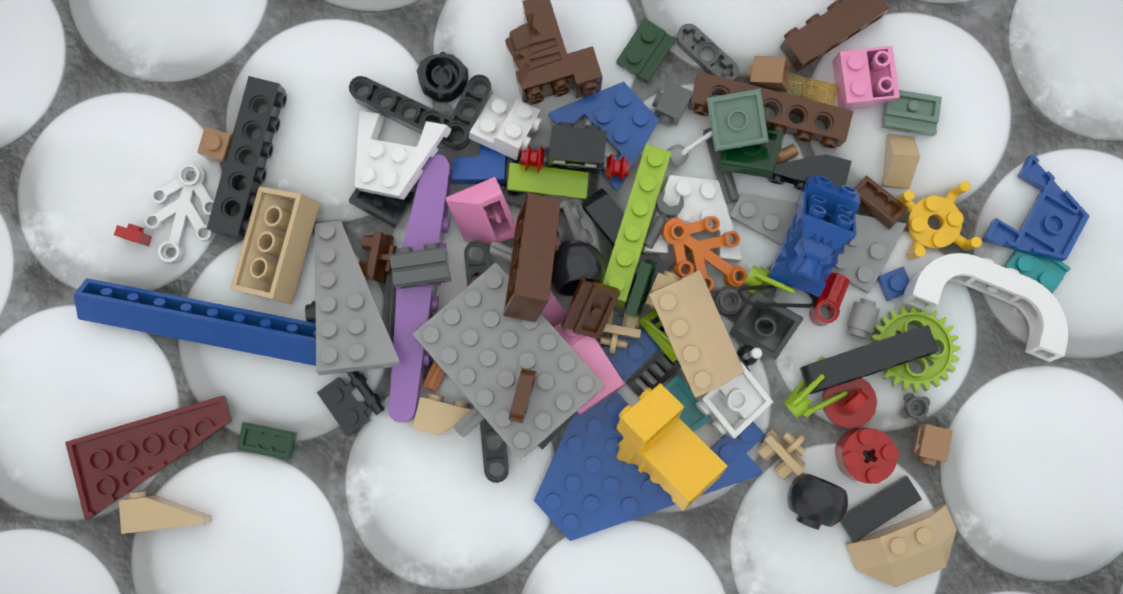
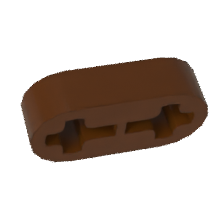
(522, 395)

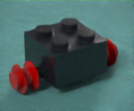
(577, 151)

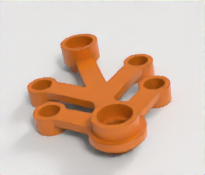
(701, 250)

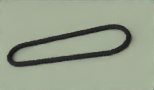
(761, 304)

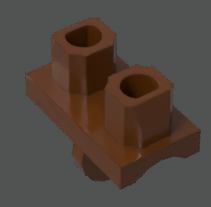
(379, 260)

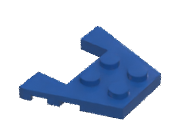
(619, 113)
(1050, 224)

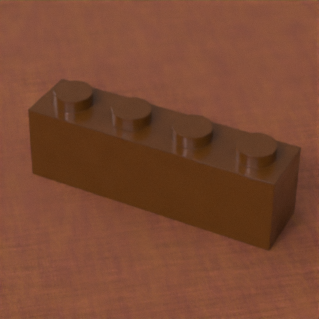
(830, 30)

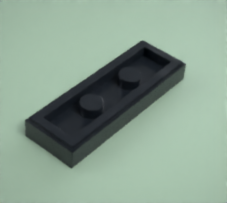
(880, 508)

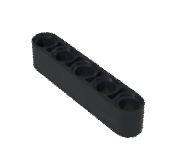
(871, 358)

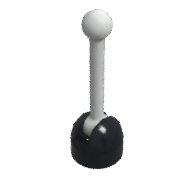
(750, 354)

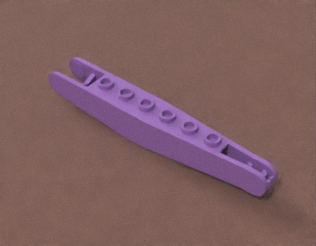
(416, 304)

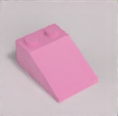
(595, 358)

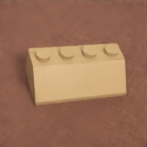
(275, 244)
(697, 333)

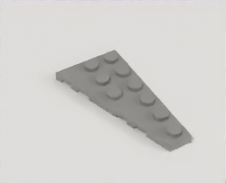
(861, 258)
(347, 317)

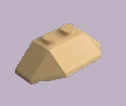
(906, 548)

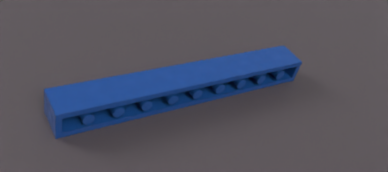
(196, 321)

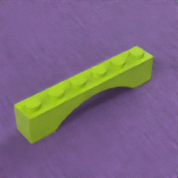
(636, 221)

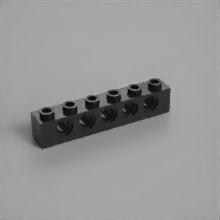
(256, 94)

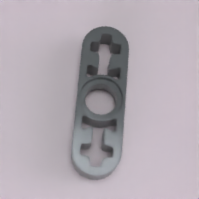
(688, 47)

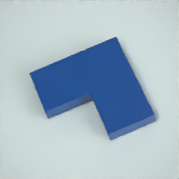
(479, 169)

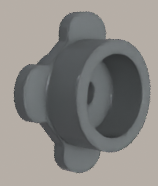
(922, 407)

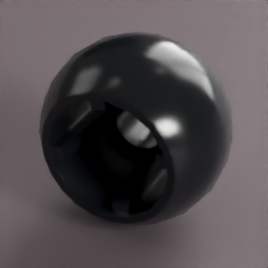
(574, 262)
(816, 501)

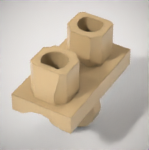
(628, 329)
(791, 462)

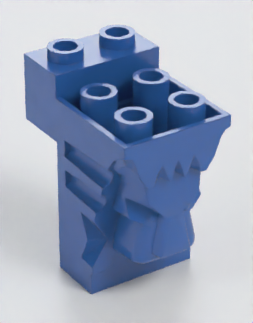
(816, 235)

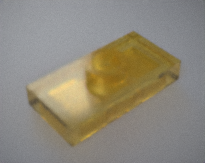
(811, 89)

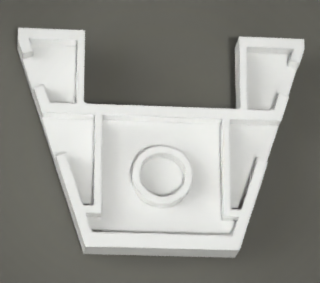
(392, 167)
(701, 200)

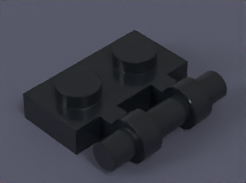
(345, 407)

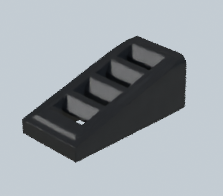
(647, 366)

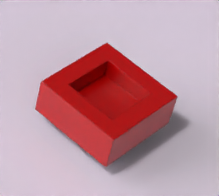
(133, 233)

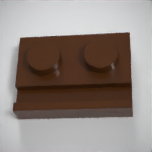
(590, 308)

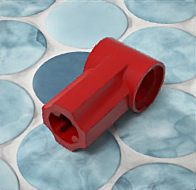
(830, 299)

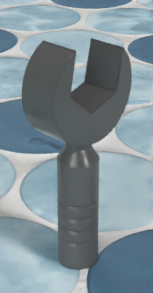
(665, 212)

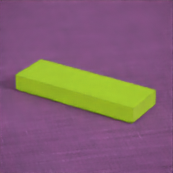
(548, 181)

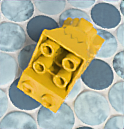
(667, 447)

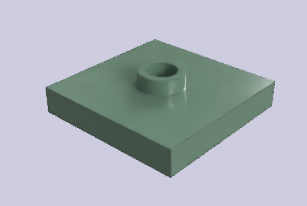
(737, 120)

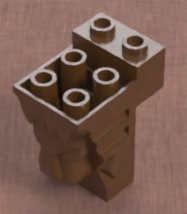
(542, 60)

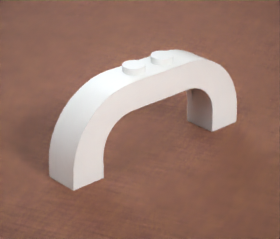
(1043, 312)

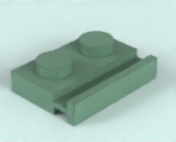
(913, 113)

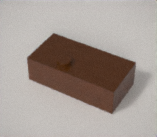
(532, 258)

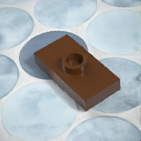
(880, 202)

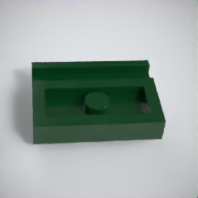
(645, 50)
(637, 296)

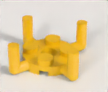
(948, 215)

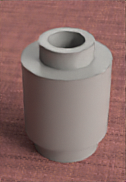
(863, 318)

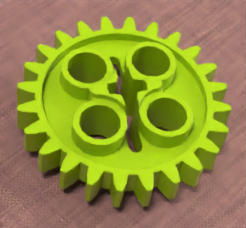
(940, 362)

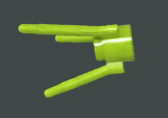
(760, 276)
(799, 403)

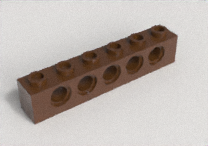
(835, 118)

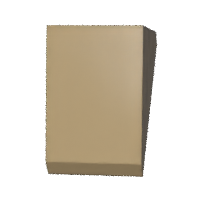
(900, 161)

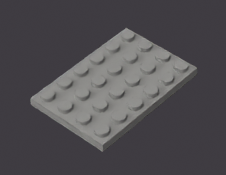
(486, 355)

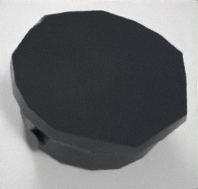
(442, 77)

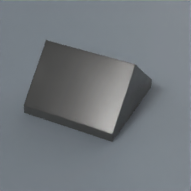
(765, 326)

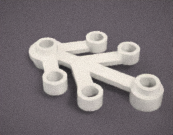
(181, 209)

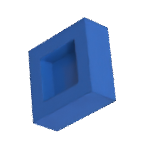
(893, 283)

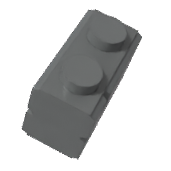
(420, 266)

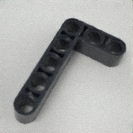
(401, 103)

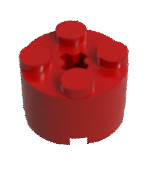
(881, 454)

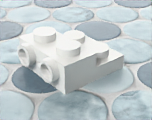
(506, 126)
(734, 404)

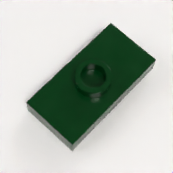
(266, 440)

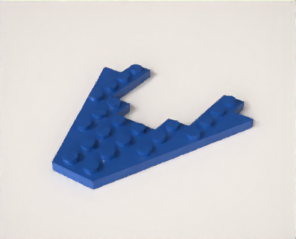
(594, 490)

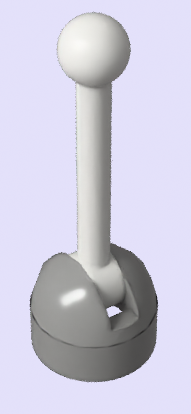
(679, 153)

